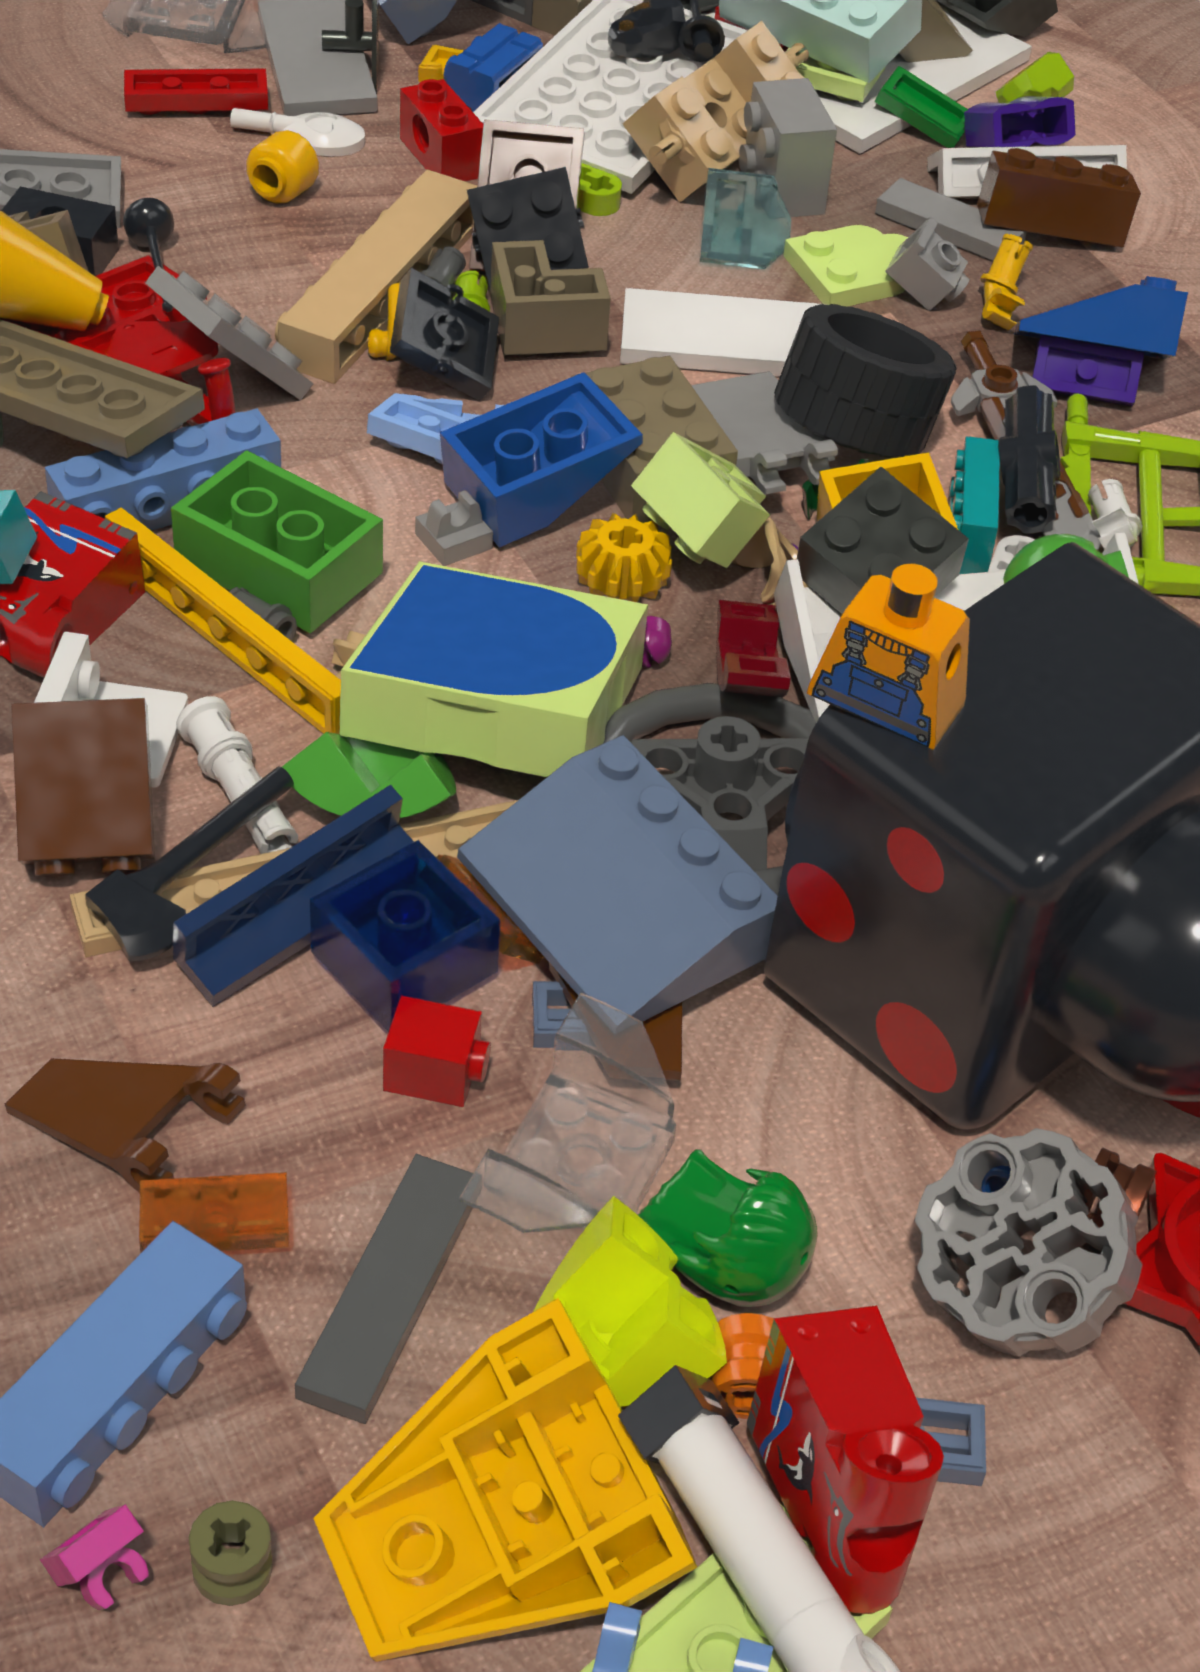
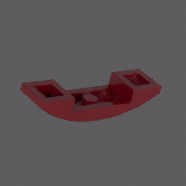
(748, 650)

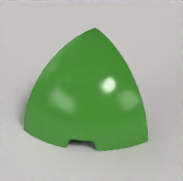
(346, 771)

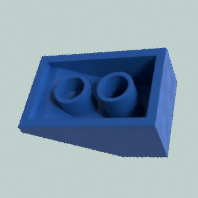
(1131, 318)
(537, 455)

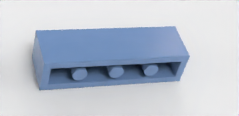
(113, 1369)

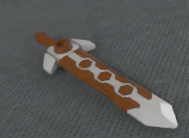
(988, 391)

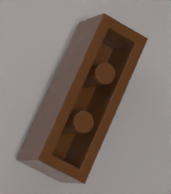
(1058, 197)

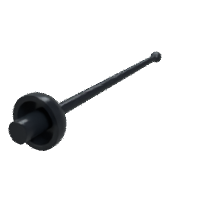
(700, 36)
(150, 225)

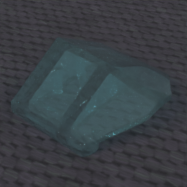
(742, 219)

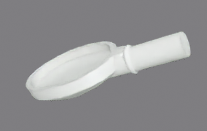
(326, 132)

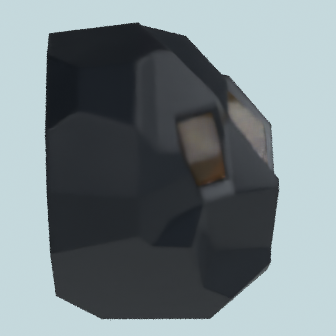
(647, 29)

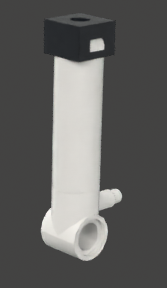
(690, 1434)

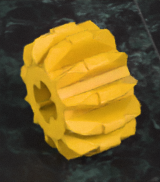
(624, 558)

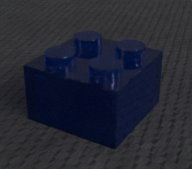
(404, 932)

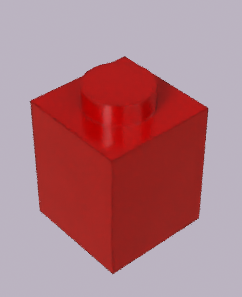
(434, 1051)

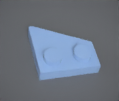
(416, 422)

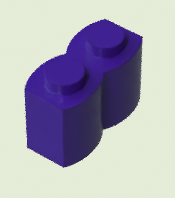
(1020, 122)

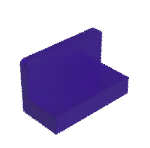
(1088, 369)

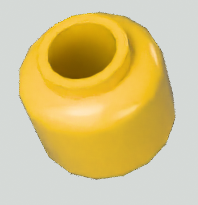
(282, 166)

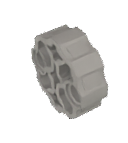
(1042, 1197)

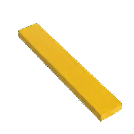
(236, 629)

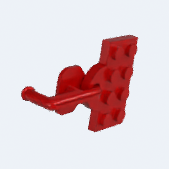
(150, 338)

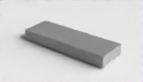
(957, 221)

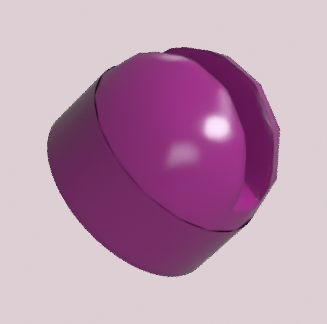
(657, 642)

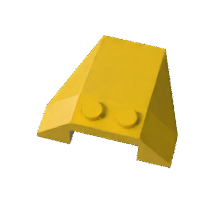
(503, 1503)

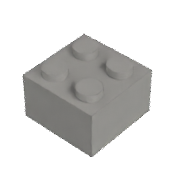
(791, 140)

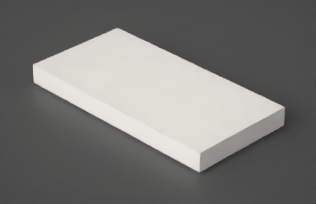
(709, 330)

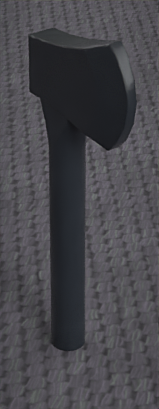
(132, 902)

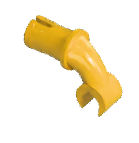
(1000, 281)

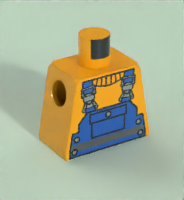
(898, 657)

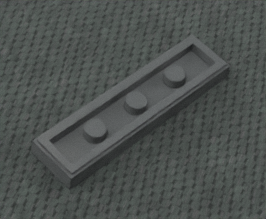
(386, 1291)

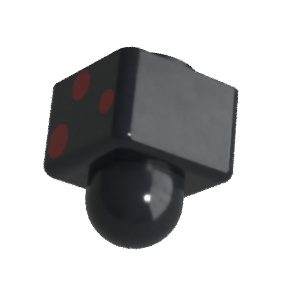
(1025, 875)

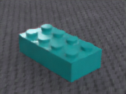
(976, 500)

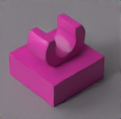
(92, 1550)

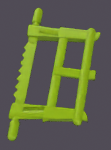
(1151, 451)

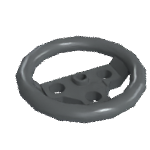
(728, 761)

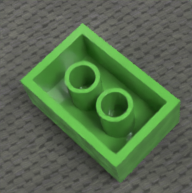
(279, 538)

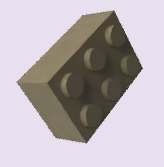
(657, 403)

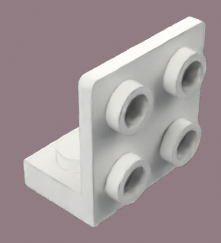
(76, 678)

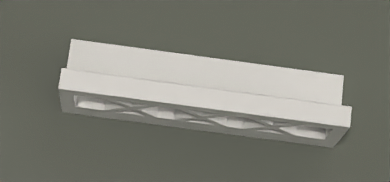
(964, 169)

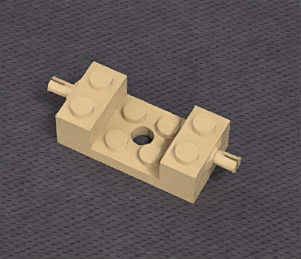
(701, 117)

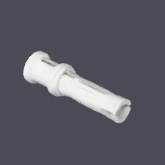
(227, 758)

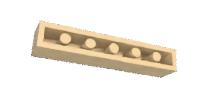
(336, 314)

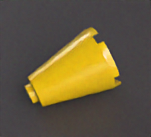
(44, 284)

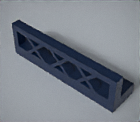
(268, 911)

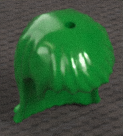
(734, 1235)

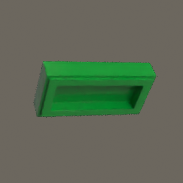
(923, 107)

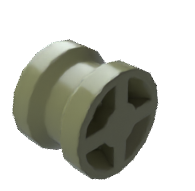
(230, 1574)

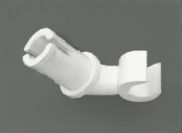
(1113, 513)

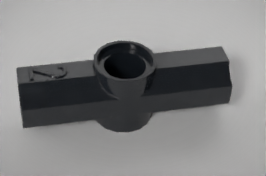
(1029, 459)

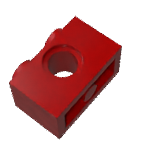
(440, 129)

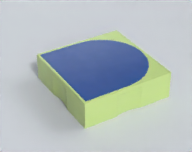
(492, 669)

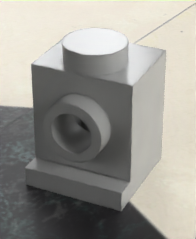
(929, 266)

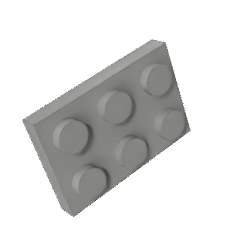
(222, 325)

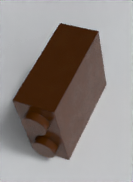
(83, 785)

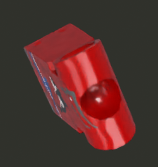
(72, 581)
(846, 1448)

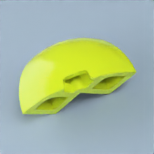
(633, 1305)

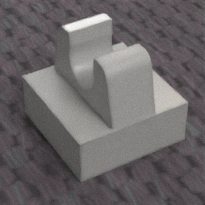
(454, 530)

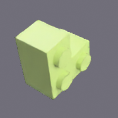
(702, 500)

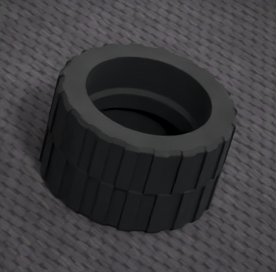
(864, 381)

